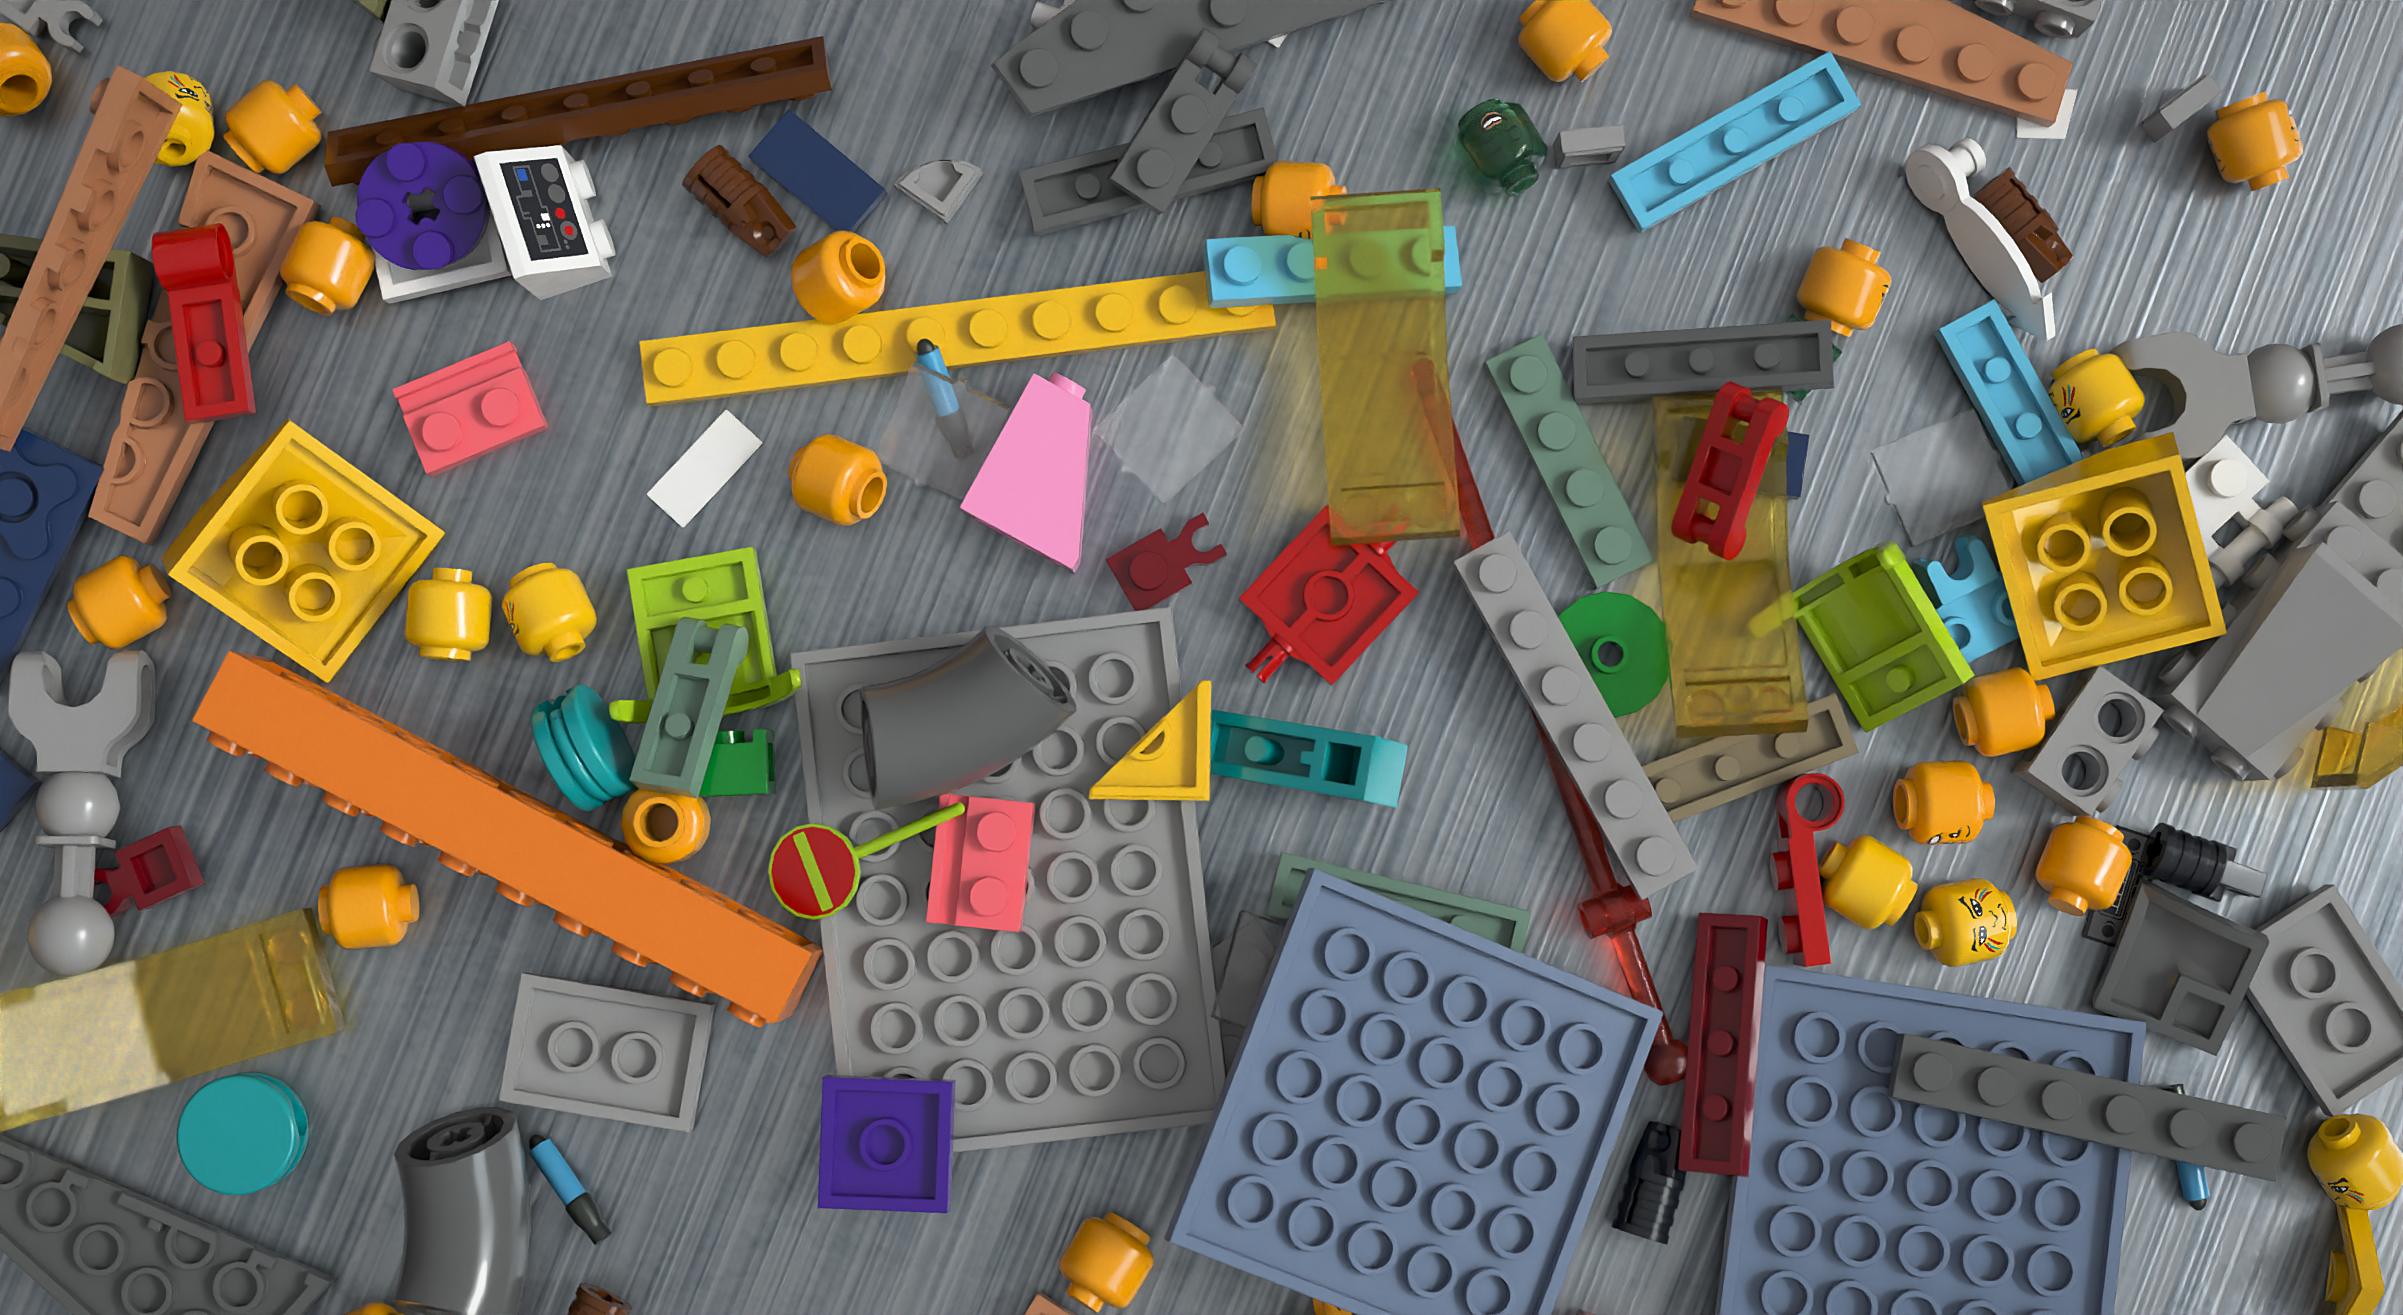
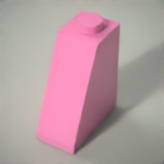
(1038, 472)

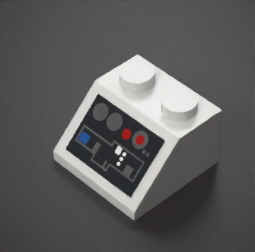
(546, 218)

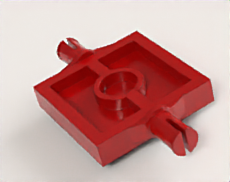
(1325, 601)

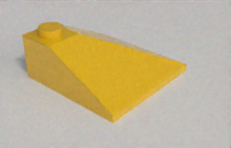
(302, 549)
(2105, 559)

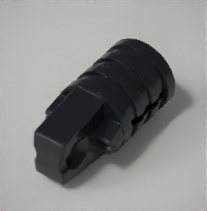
(2197, 864)
(1652, 1185)

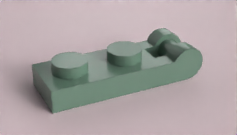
(688, 707)

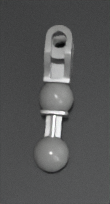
(2268, 384)
(77, 801)

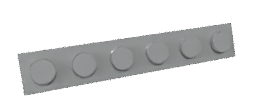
(1574, 716)

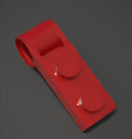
(206, 321)
(1797, 872)

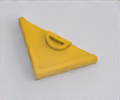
(1169, 758)
(2355, 1273)

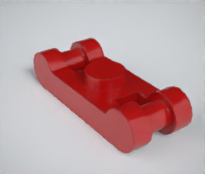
(1728, 470)

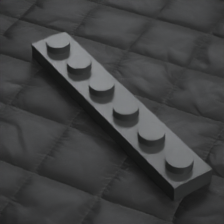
(2087, 1107)

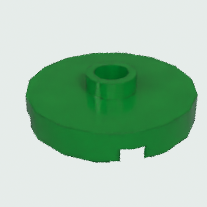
(1637, 635)

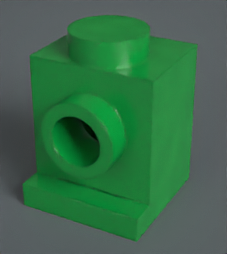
(741, 766)

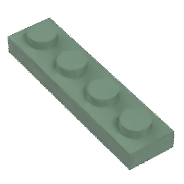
(1568, 461)
(1484, 918)

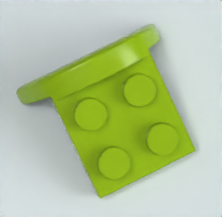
(719, 591)
(1879, 635)

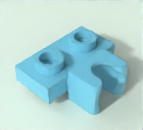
(1971, 599)

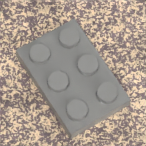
(2329, 1000)
(606, 1052)

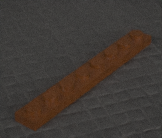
(594, 107)

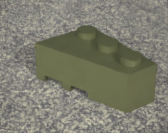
(112, 317)

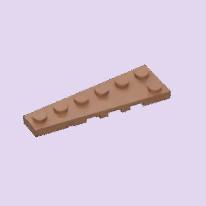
(1913, 43)
(103, 185)
(153, 441)

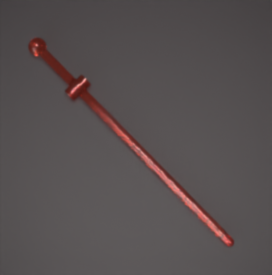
(1613, 907)

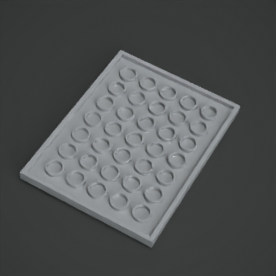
(1110, 986)

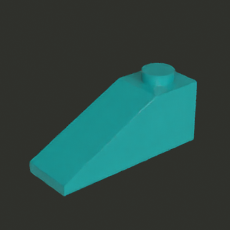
(1307, 758)

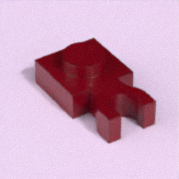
(1156, 568)
(151, 872)

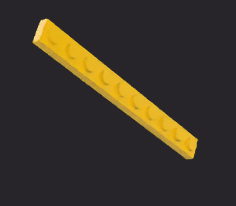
(965, 331)

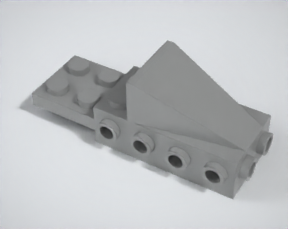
(2300, 626)

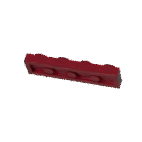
(1723, 1044)

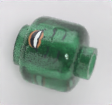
(1500, 147)

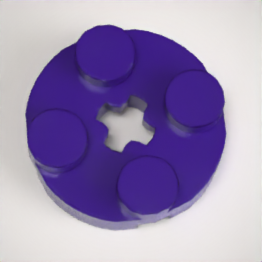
(386, 217)

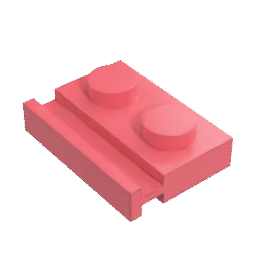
(470, 409)
(981, 864)

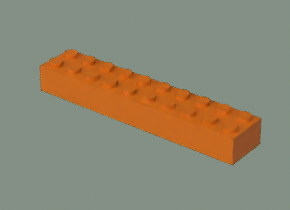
(508, 835)

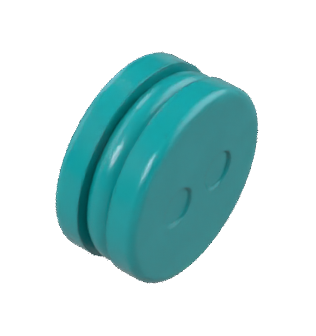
(583, 748)
(242, 1133)

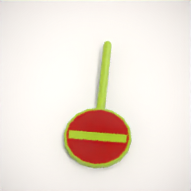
(818, 869)

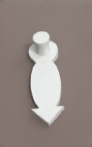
(1989, 251)

